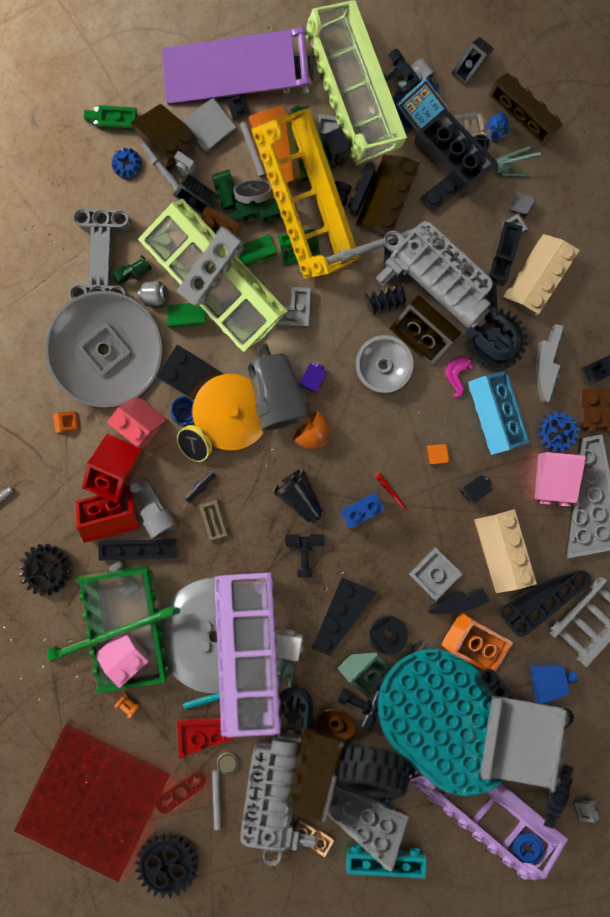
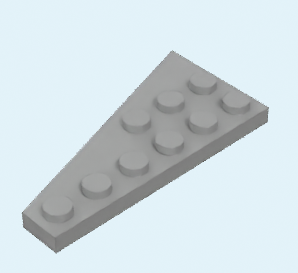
(592, 511)
(369, 824)

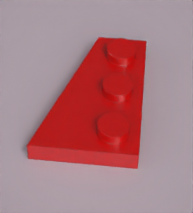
(199, 734)

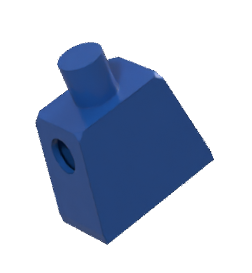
(551, 681)

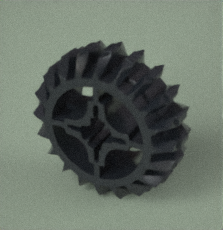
(30, 577)

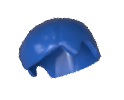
(182, 411)

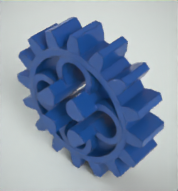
(560, 421)

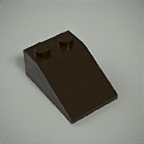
(164, 134)

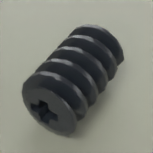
(386, 299)

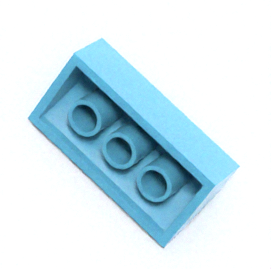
(498, 412)

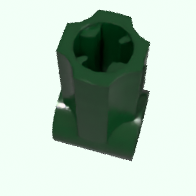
(224, 185)

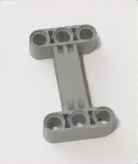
(100, 248)

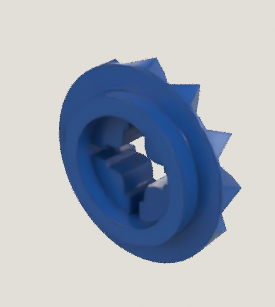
(130, 169)
(528, 857)

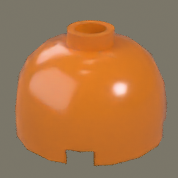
(313, 432)

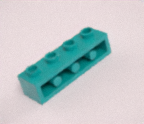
(408, 863)

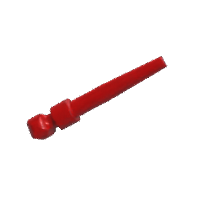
(384, 483)

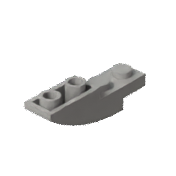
(546, 370)

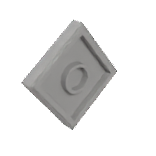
(435, 574)

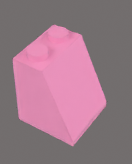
(558, 478)

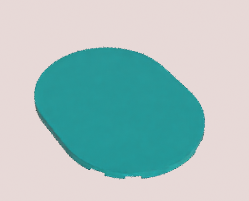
(438, 719)

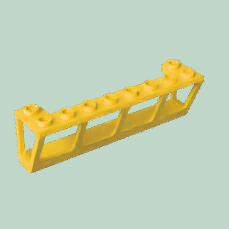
(322, 188)

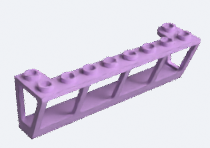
(515, 806)

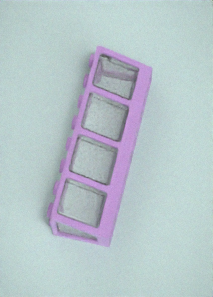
(247, 655)

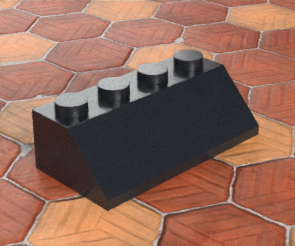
(455, 151)

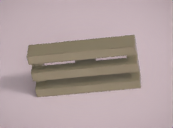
(218, 535)

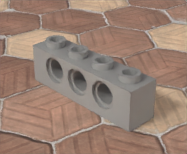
(189, 287)

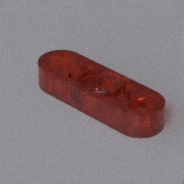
(166, 796)

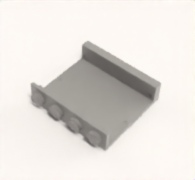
(524, 742)

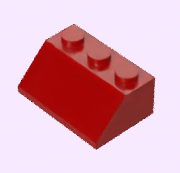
(103, 518)

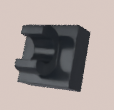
(238, 107)

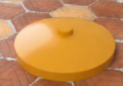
(227, 412)

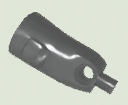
(277, 391)

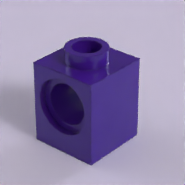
(313, 377)

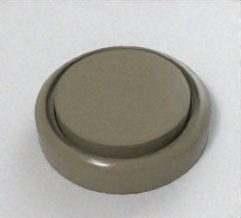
(227, 763)

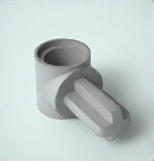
(422, 72)

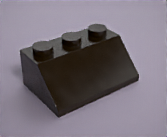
(425, 330)

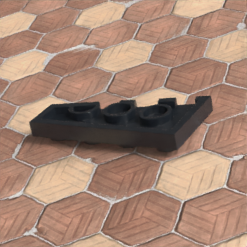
(345, 608)

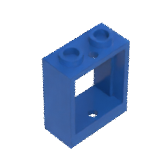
(354, 513)

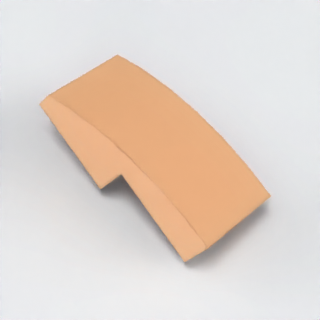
(323, 841)

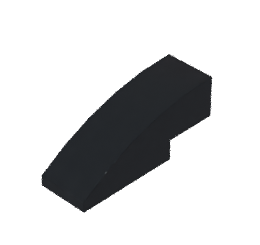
(504, 253)
(459, 602)

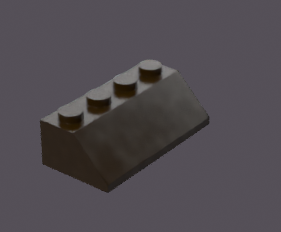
(525, 108)
(387, 194)
(315, 774)

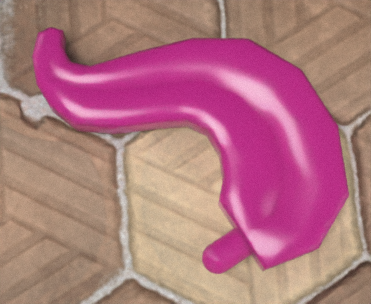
(452, 372)

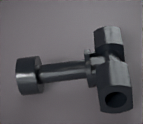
(400, 68)
(304, 544)
(369, 707)

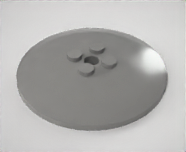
(132, 345)
(187, 639)

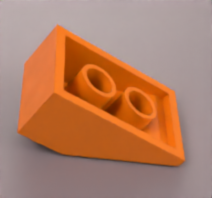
(476, 643)

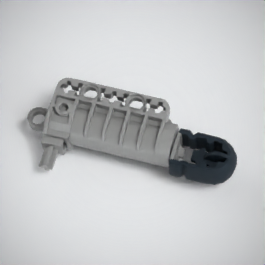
(450, 286)
(274, 824)

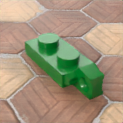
(111, 116)

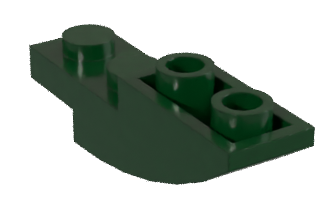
(267, 211)

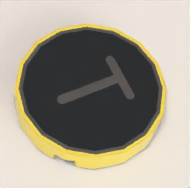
(194, 443)

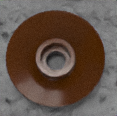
(337, 723)

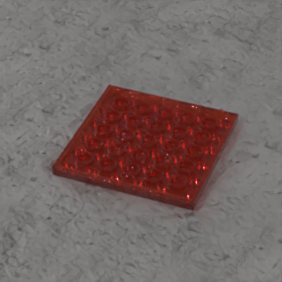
(92, 802)

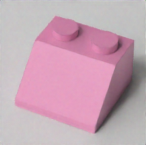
(122, 658)

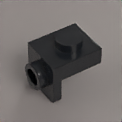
(597, 370)

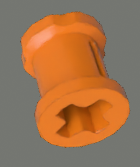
(120, 704)

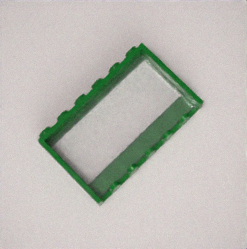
(116, 600)

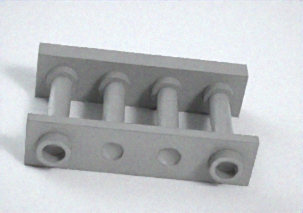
(599, 640)

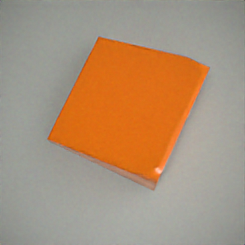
(65, 421)
(437, 454)

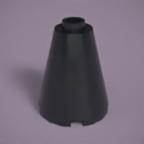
(299, 496)

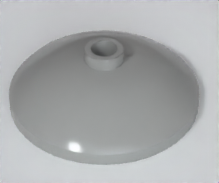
(389, 351)

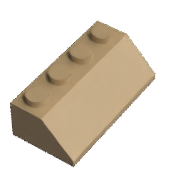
(540, 274)
(505, 551)

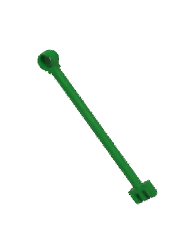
(54, 653)

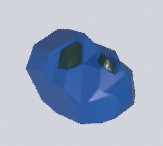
(497, 127)

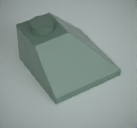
(365, 671)

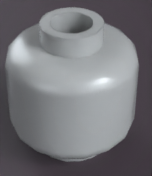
(153, 293)

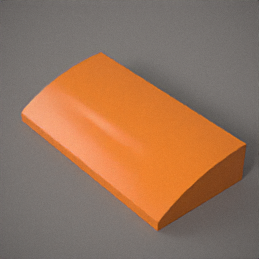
(281, 146)

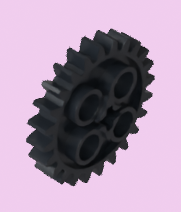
(486, 359)
(558, 799)
(150, 871)

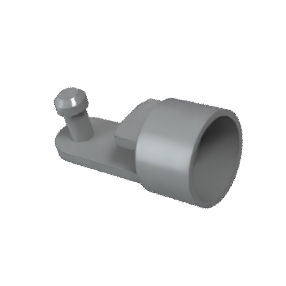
(156, 518)

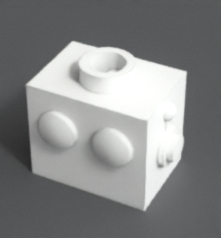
(288, 644)

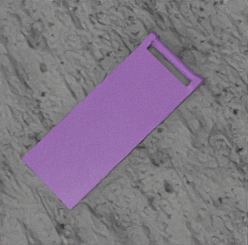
(234, 66)

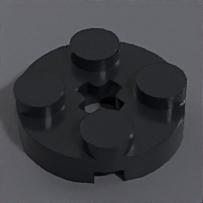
(399, 635)

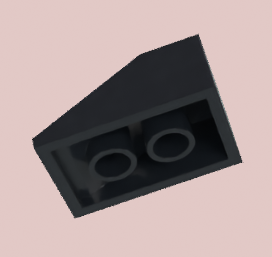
(186, 372)

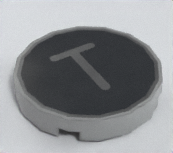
(253, 191)

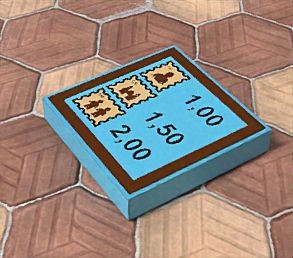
(421, 105)

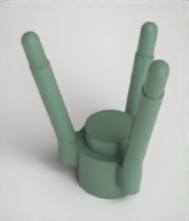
(506, 162)
(284, 668)

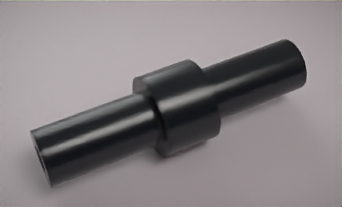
(199, 486)

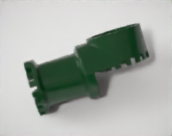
(135, 269)

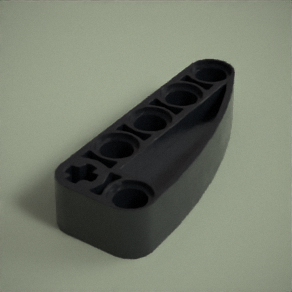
(535, 598)

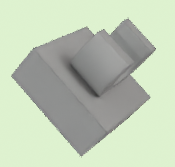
(587, 811)

